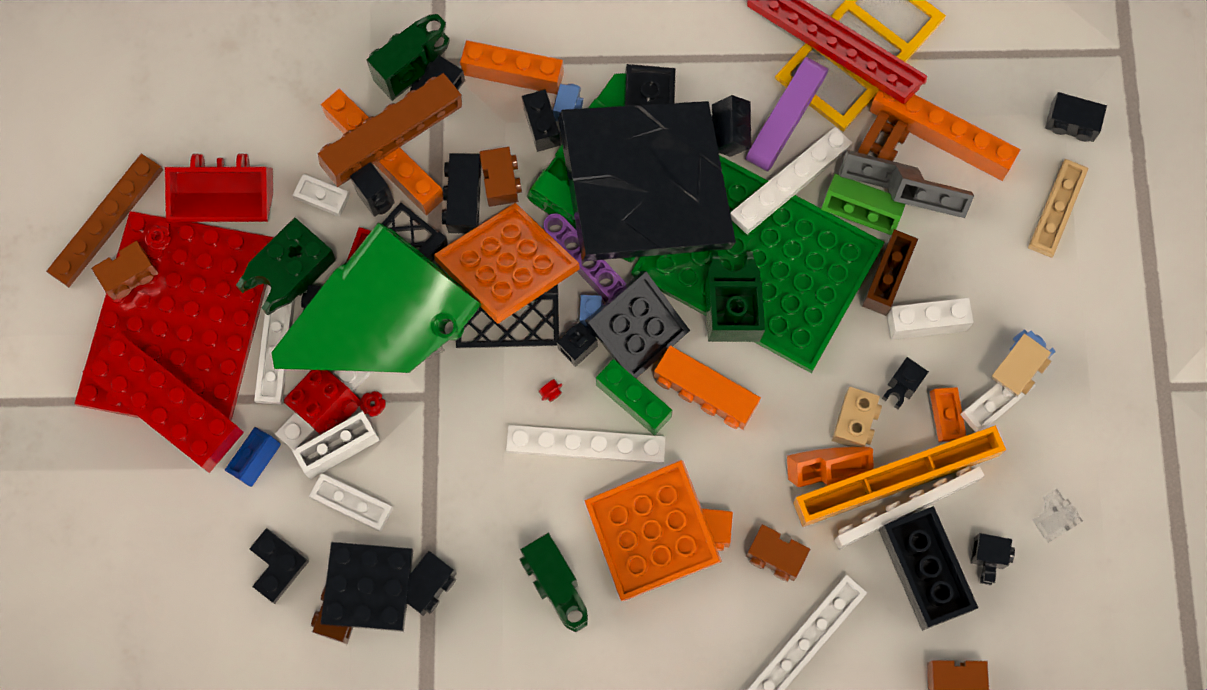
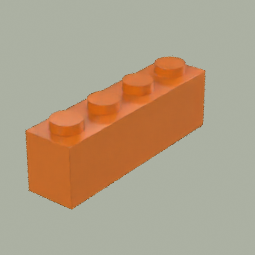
(512, 67)
(706, 387)

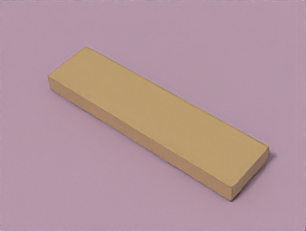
(1058, 208)

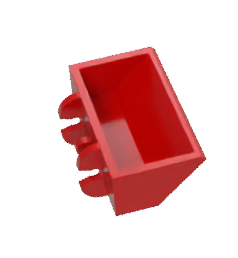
(218, 192)

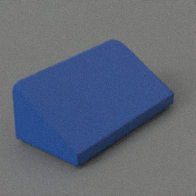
(253, 457)

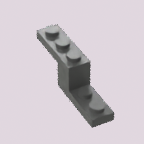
(906, 184)

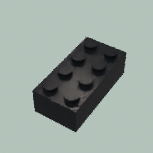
(928, 568)

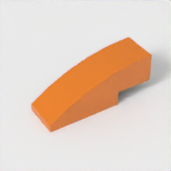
(828, 465)

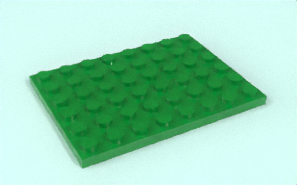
(805, 263)

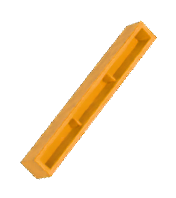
(899, 476)

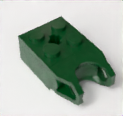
(406, 56)
(283, 270)
(736, 292)
(554, 580)

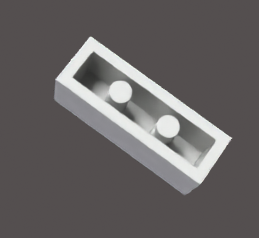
(930, 318)
(336, 445)

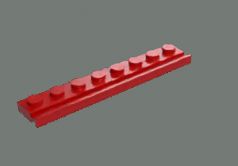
(843, 46)

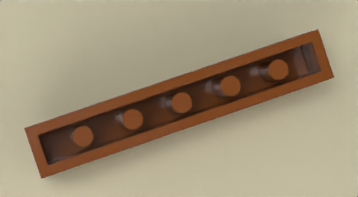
(390, 129)

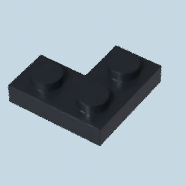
(283, 566)

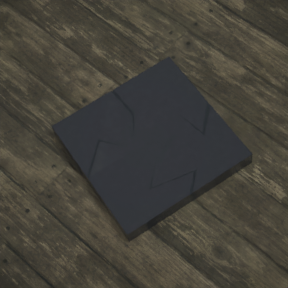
(645, 180)

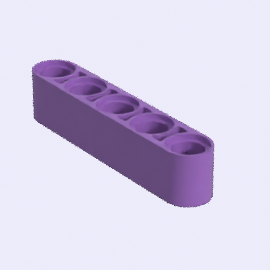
(787, 114)
(592, 275)

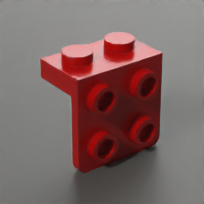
(322, 400)

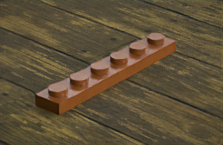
(104, 220)

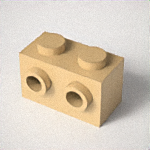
(1022, 365)
(856, 418)

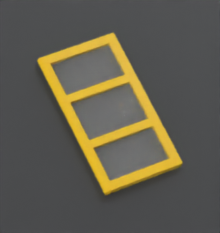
(892, 25)

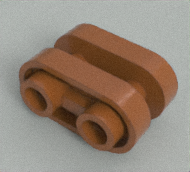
(897, 135)

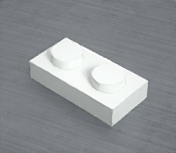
(321, 195)

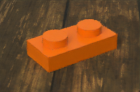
(947, 413)

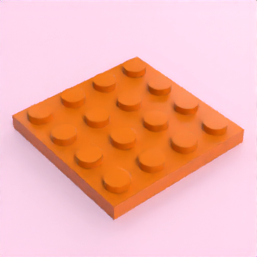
(506, 262)
(652, 531)

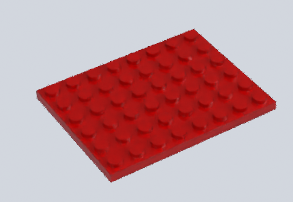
(188, 314)

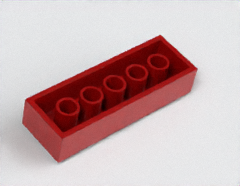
(163, 402)

